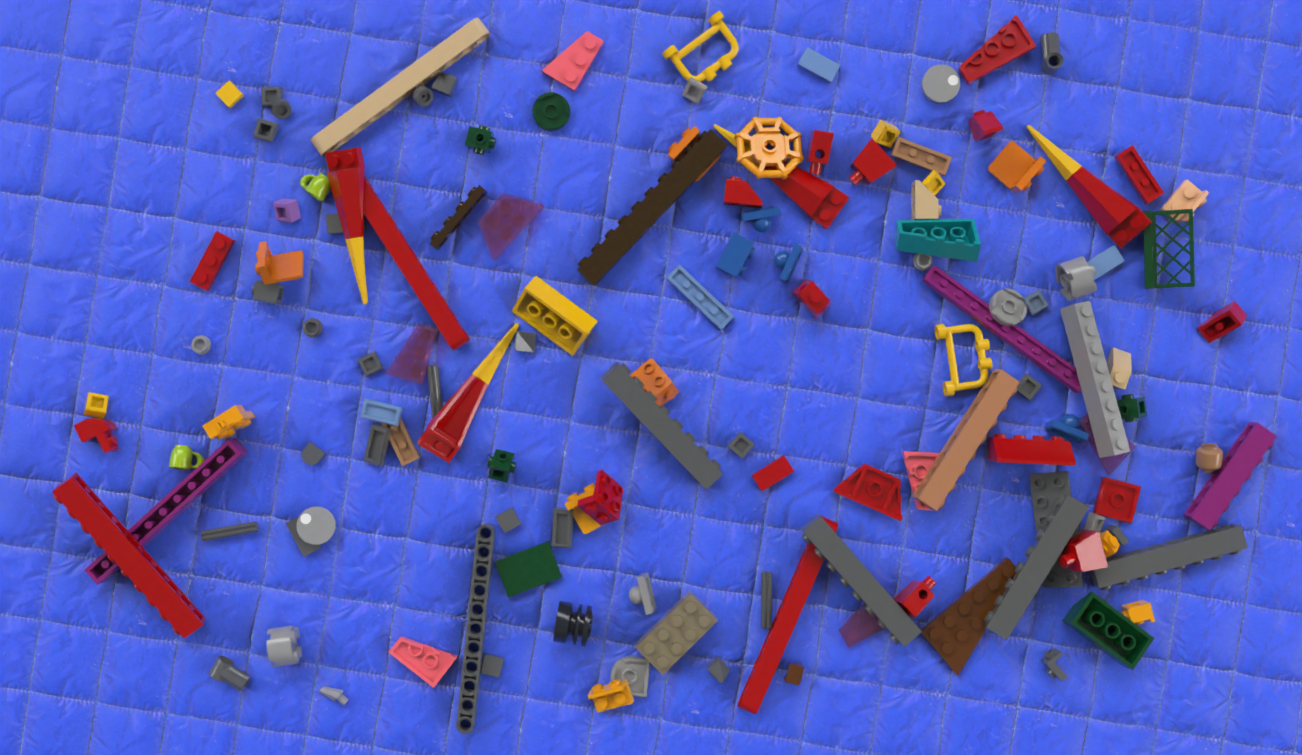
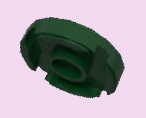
(551, 111)

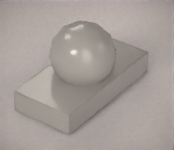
(643, 594)

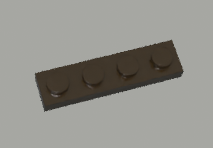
(452, 223)

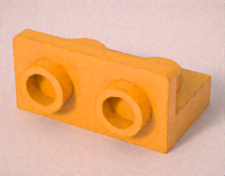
(611, 696)

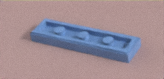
(700, 297)

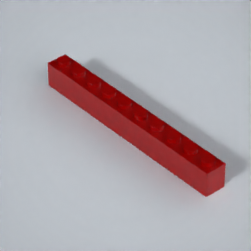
(128, 555)

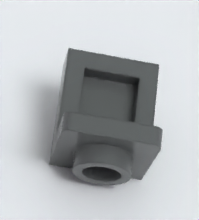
(1053, 669)

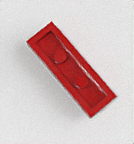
(1139, 175)
(212, 261)

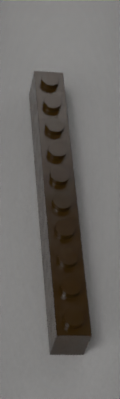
(653, 206)

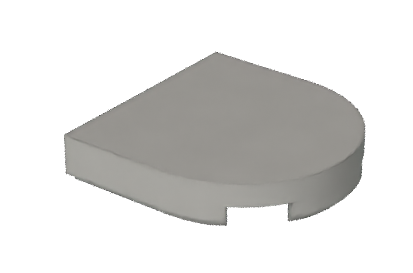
(636, 672)

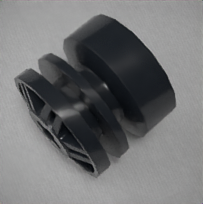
(572, 623)

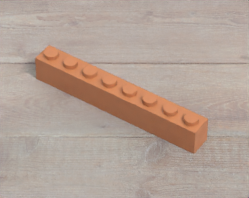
(966, 439)

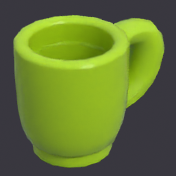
(318, 186)
(182, 457)

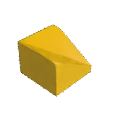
(885, 133)
(96, 405)

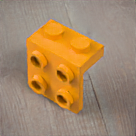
(584, 521)

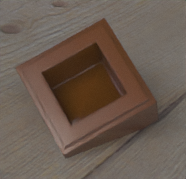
(794, 673)

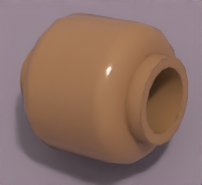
(1209, 457)

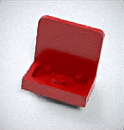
(606, 501)

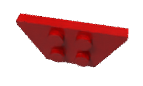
(873, 490)

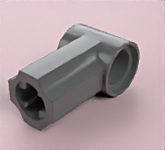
(1050, 51)
(226, 671)

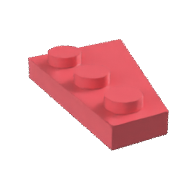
(574, 61)
(917, 466)
(422, 659)

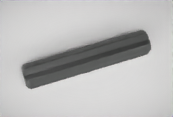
(434, 389)
(229, 531)
(766, 599)

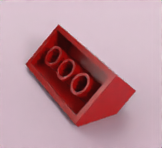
(1030, 450)

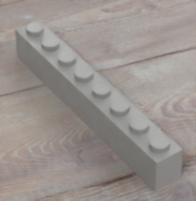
(1094, 379)

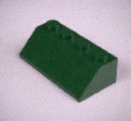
(1108, 630)

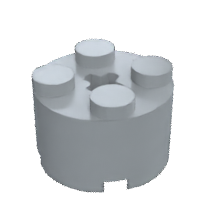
(1076, 278)
(283, 646)

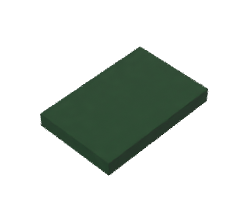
(528, 569)

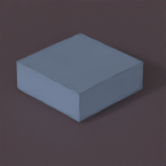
(1035, 302)

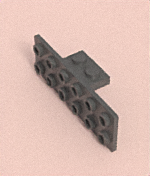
(1045, 491)

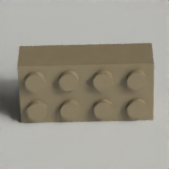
(676, 632)

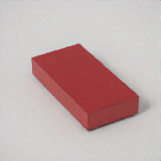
(772, 473)

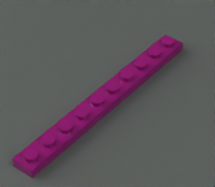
(1012, 335)

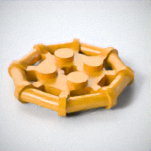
(769, 157)

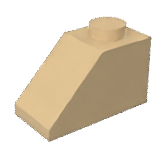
(923, 203)
(1119, 368)

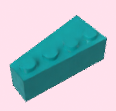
(939, 238)

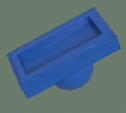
(761, 217)
(788, 262)
(1067, 428)

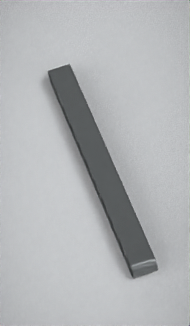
(472, 636)

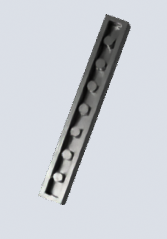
(661, 425)
(1169, 555)
(1035, 566)
(863, 583)

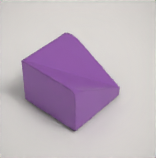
(287, 210)

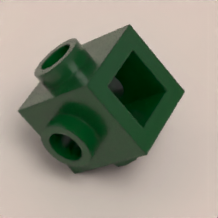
(475, 135)
(1131, 407)
(501, 465)

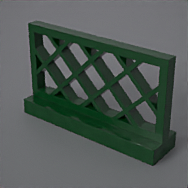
(1151, 254)

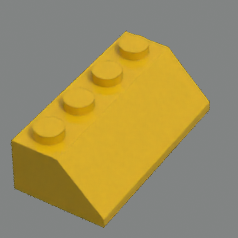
(554, 315)

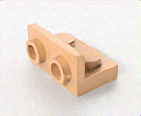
(1185, 197)

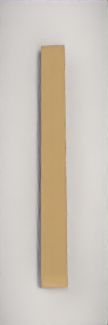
(400, 87)

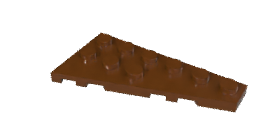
(962, 623)

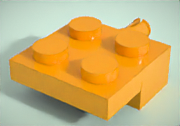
(230, 420)

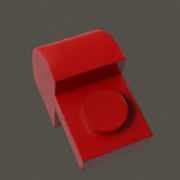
(98, 429)

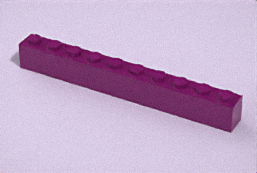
(174, 503)

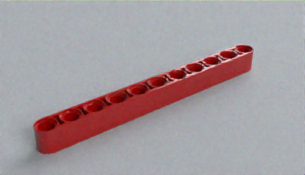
(412, 269)
(782, 627)

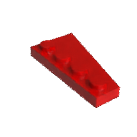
(1005, 46)

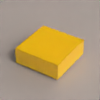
(229, 94)
(933, 182)

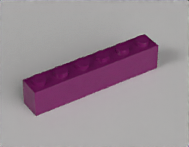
(1228, 479)

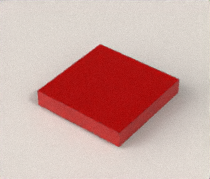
(1117, 499)

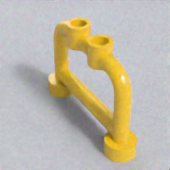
(724, 62)
(981, 345)

